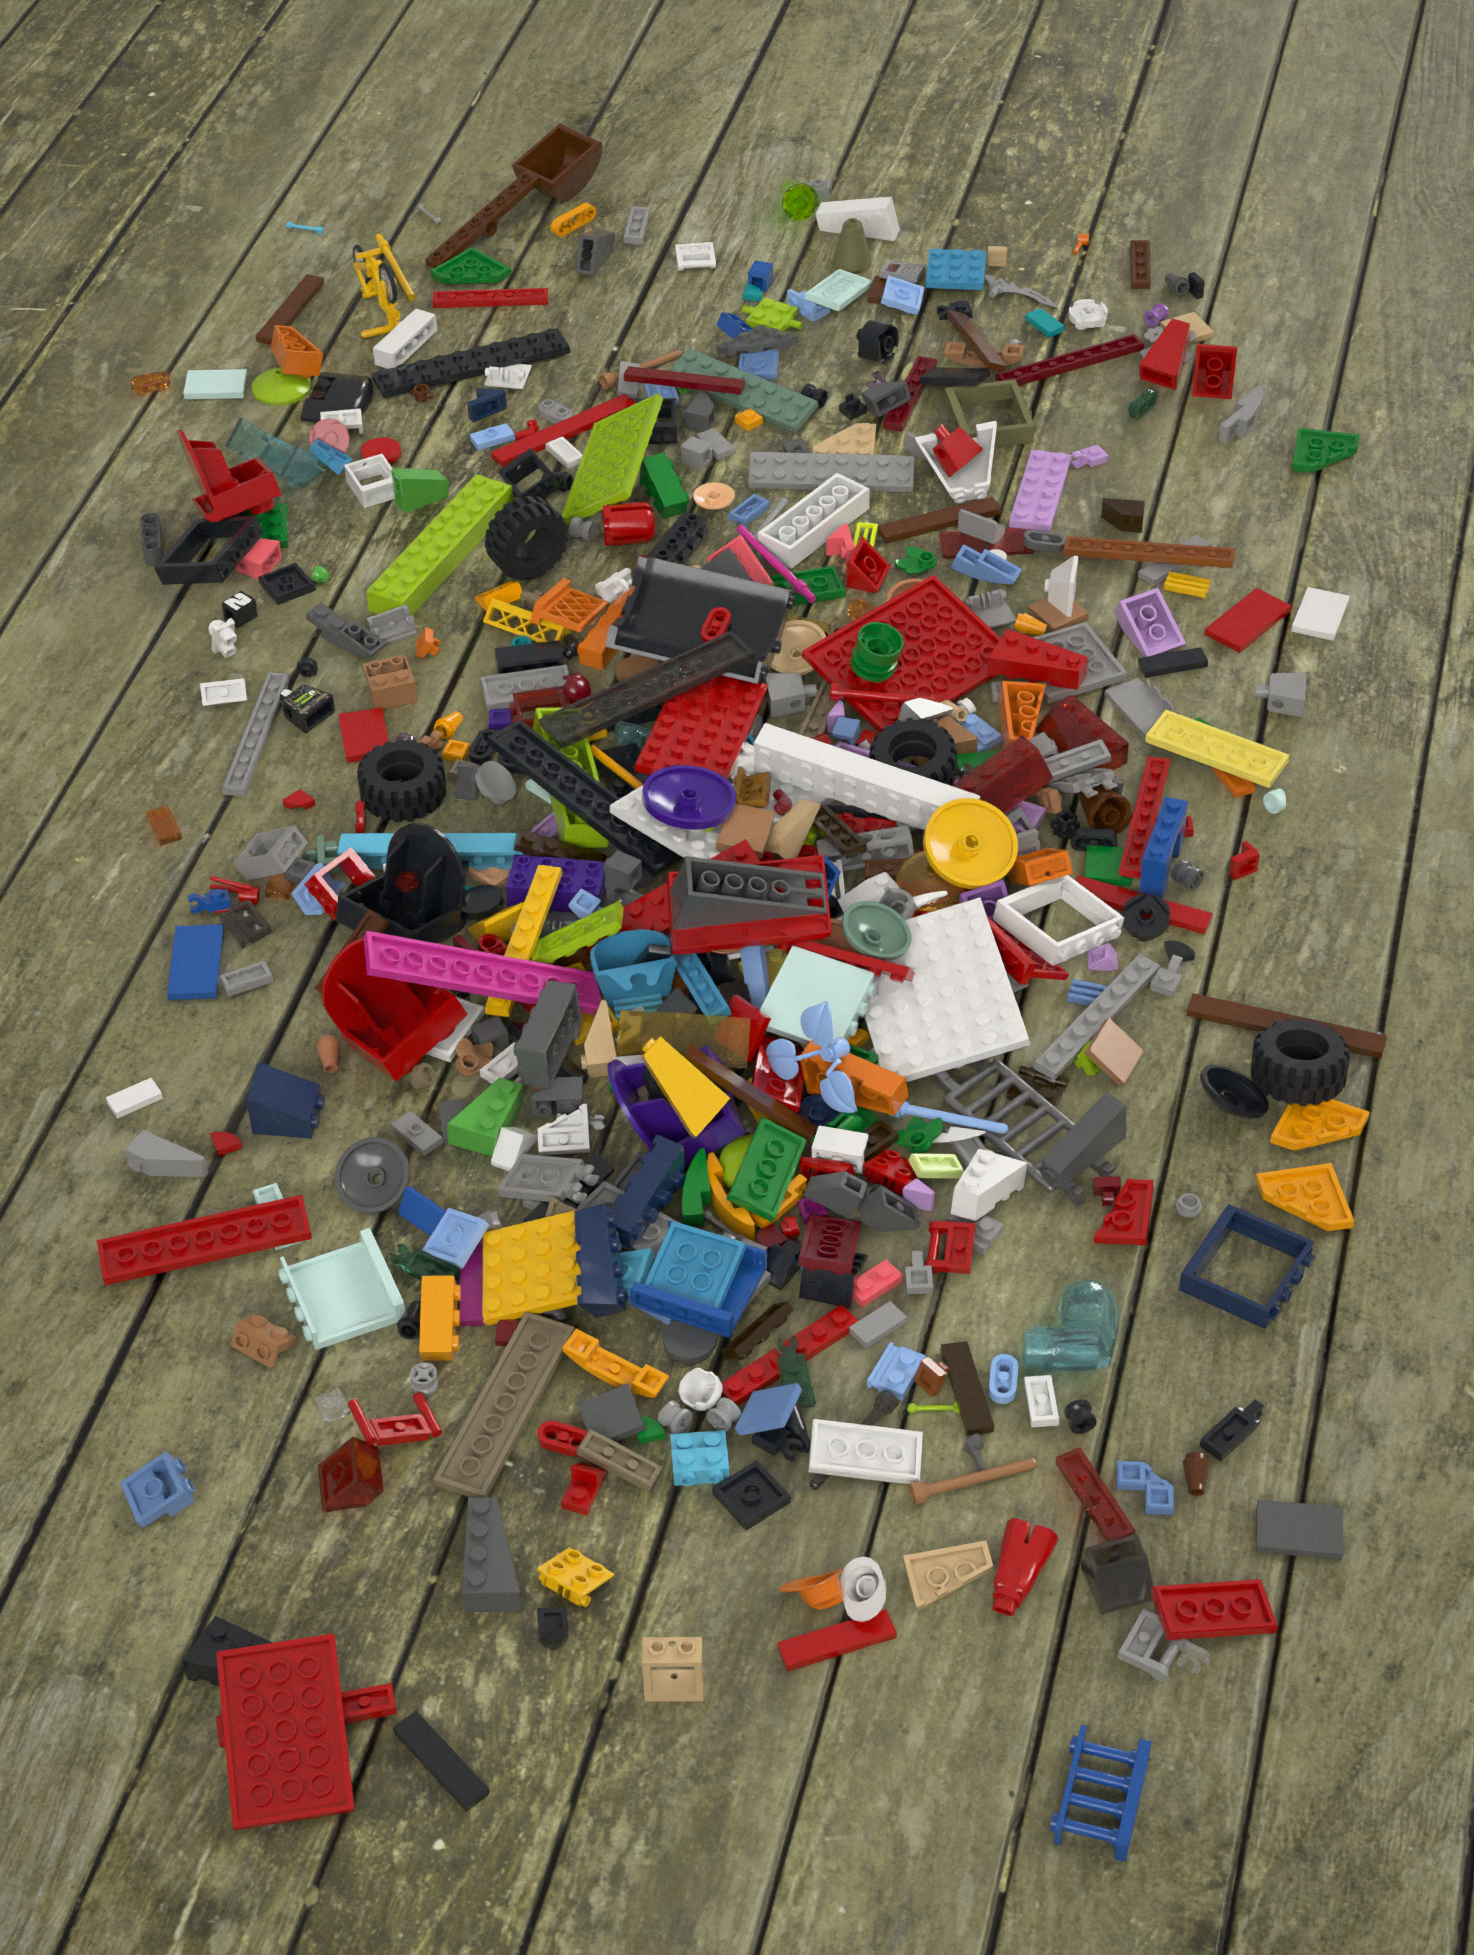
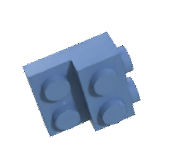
(158, 1489)

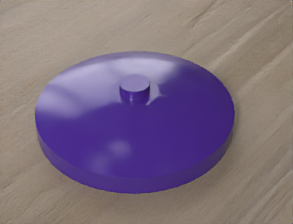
(688, 797)

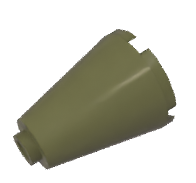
(852, 248)

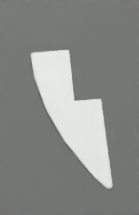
(957, 1134)

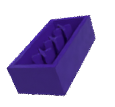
(575, 876)

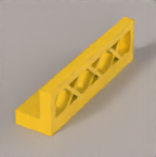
(522, 614)

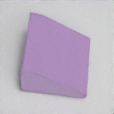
(838, 710)
(1102, 958)
(919, 1195)

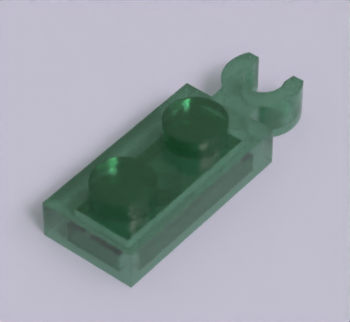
(422, 1263)
(794, 1369)

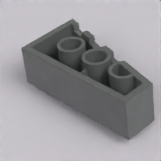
(488, 1565)

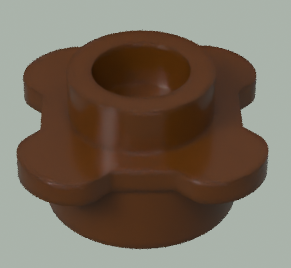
(421, 393)

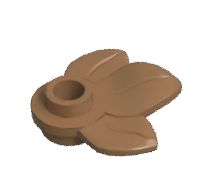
(475, 1056)

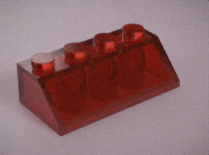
(1075, 725)
(1008, 775)

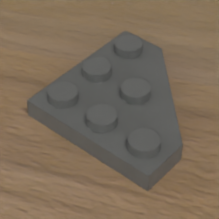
(757, 340)

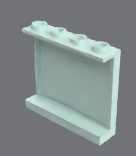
(813, 979)
(343, 1292)

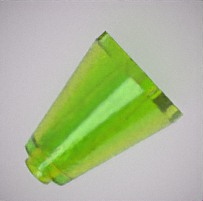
(798, 199)

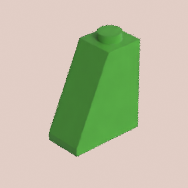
(418, 487)

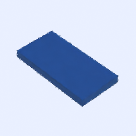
(196, 962)

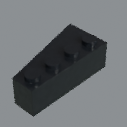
(218, 1636)

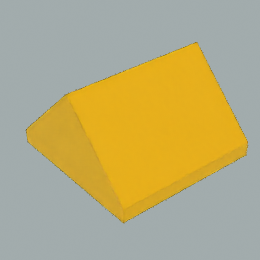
(498, 923)

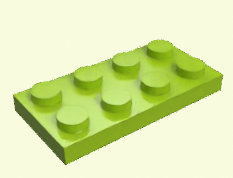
(578, 934)

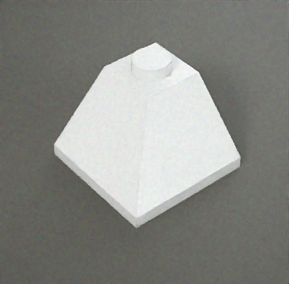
(1062, 586)

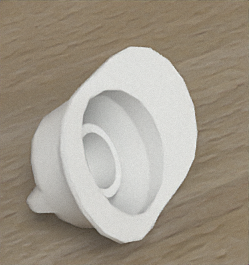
(863, 1588)

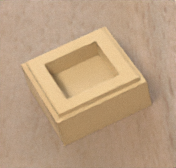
(997, 256)

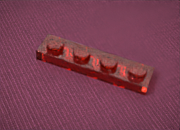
(1094, 1495)

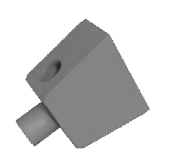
(787, 693)
(1284, 693)

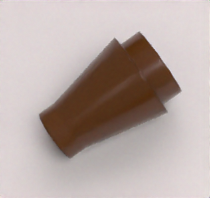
(1196, 1472)

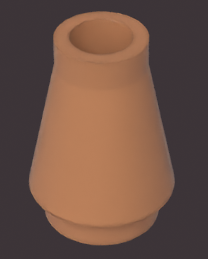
(328, 1051)

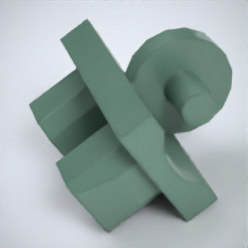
(324, 850)

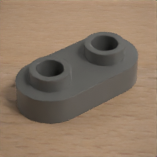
(1044, 541)

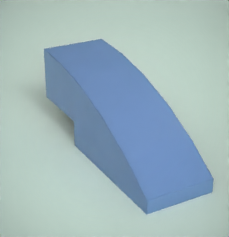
(985, 566)

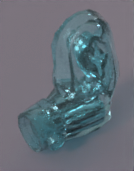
(1083, 1338)

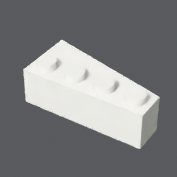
(875, 214)

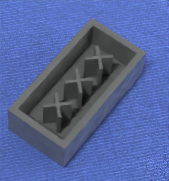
(548, 1034)

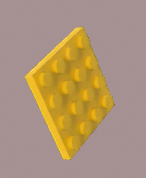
(530, 1268)

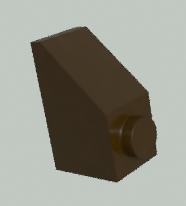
(1124, 514)

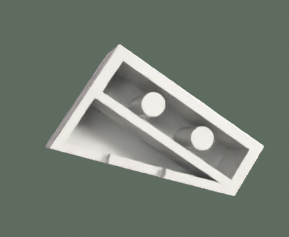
(985, 1183)

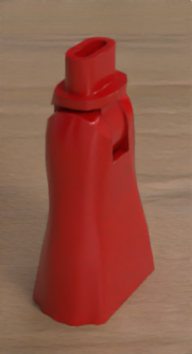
(1020, 1563)

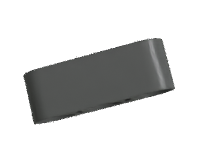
(151, 538)

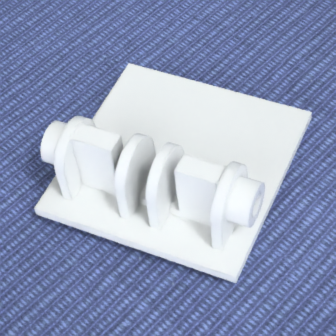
(507, 377)

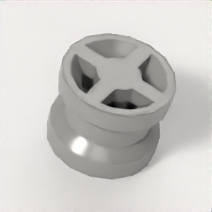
(428, 1374)
(723, 1414)
(675, 1417)

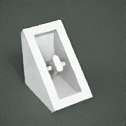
(510, 1145)

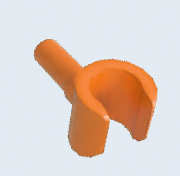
(1083, 239)

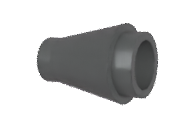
(1178, 284)

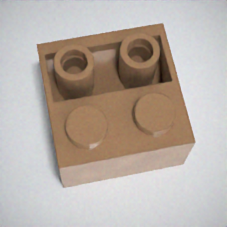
(390, 682)

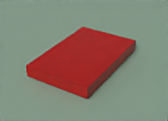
(362, 732)

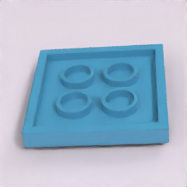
(956, 269)
(696, 1264)

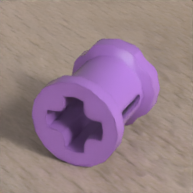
(1157, 316)

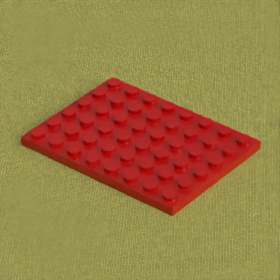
(940, 656)

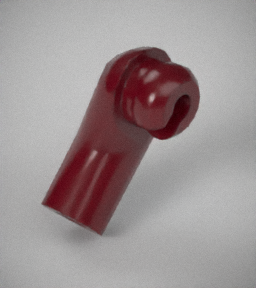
(784, 802)

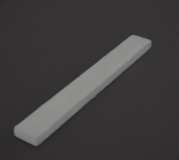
(255, 735)

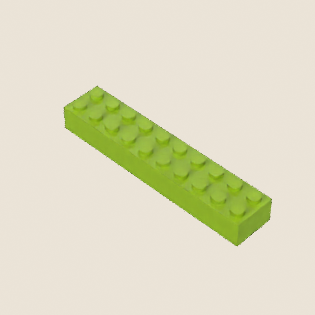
(439, 547)

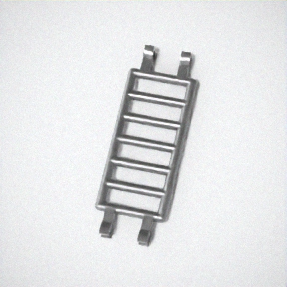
(984, 1070)

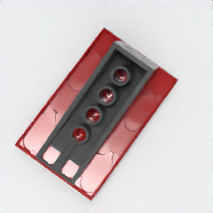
(746, 904)

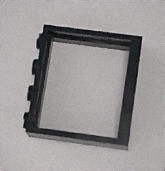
(175, 564)

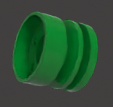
(876, 652)

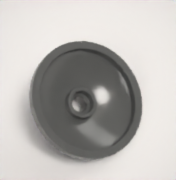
(359, 1168)

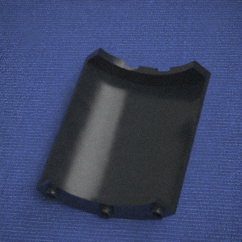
(674, 602)

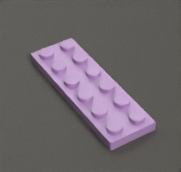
(1040, 490)

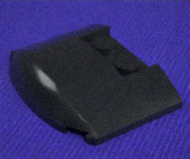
(337, 393)

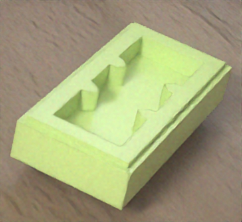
(936, 1165)

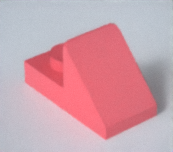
(840, 543)

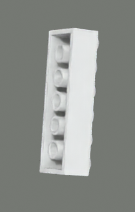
(814, 519)

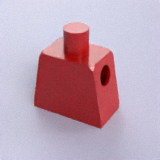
(954, 449)

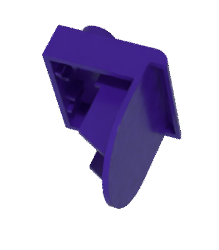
(659, 1118)

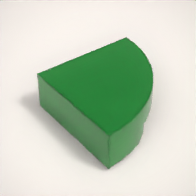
(653, 1431)

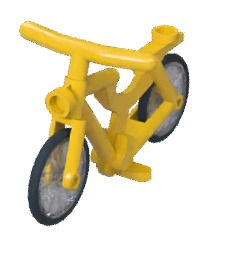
(377, 280)

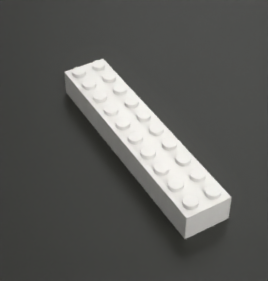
(851, 777)

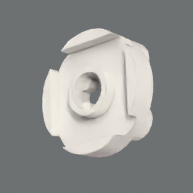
(1088, 314)

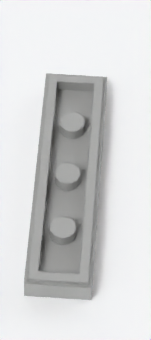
(1156, 573)

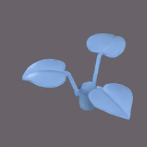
(817, 1025)

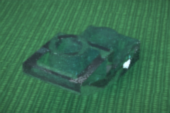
(630, 733)

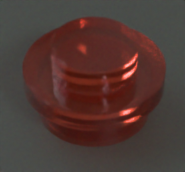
(407, 881)

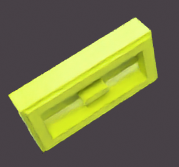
(867, 526)

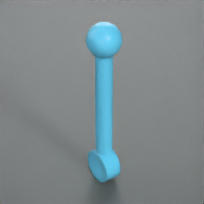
(319, 230)

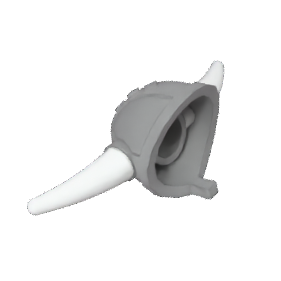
(904, 903)

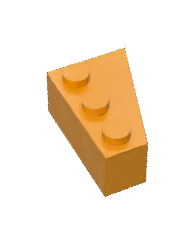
(439, 1318)

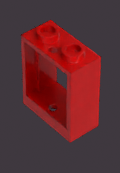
(352, 867)

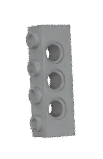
(881, 844)

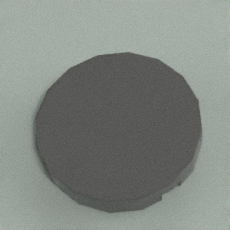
(688, 1342)

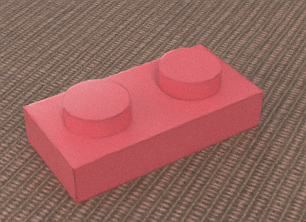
(876, 1282)

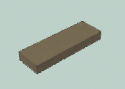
(619, 1460)

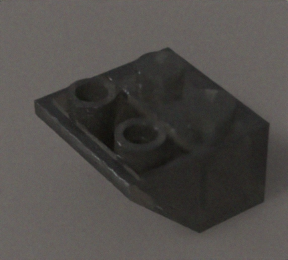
(1117, 1573)

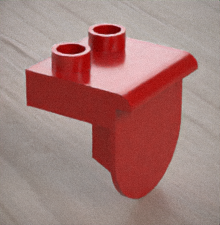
(227, 489)
(384, 1017)

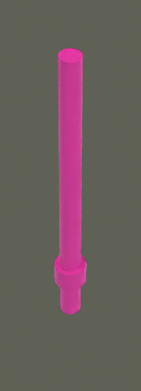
(799, 586)

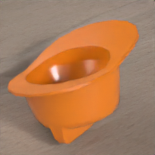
(818, 1590)

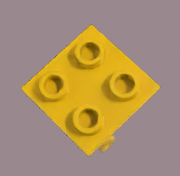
(573, 1576)

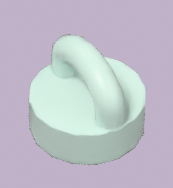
(1275, 801)

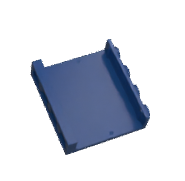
(700, 1315)

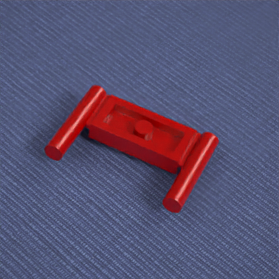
(397, 1428)

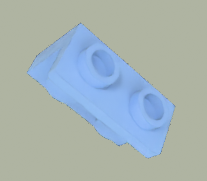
(805, 307)
(306, 901)

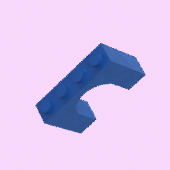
(1163, 844)

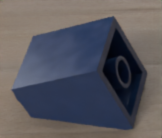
(283, 1103)

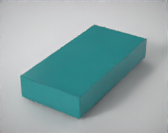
(1044, 322)

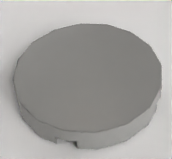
(495, 782)

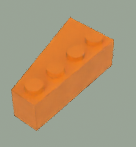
(295, 352)
(1019, 709)
(872, 1085)

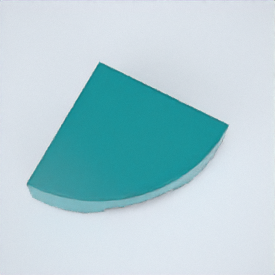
(752, 293)

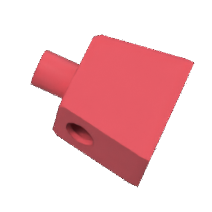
(260, 558)

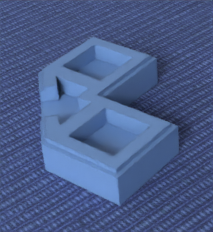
(1140, 1476)

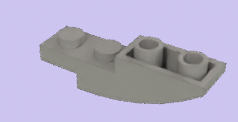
(1245, 417)

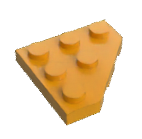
(1318, 1124)
(1309, 1194)

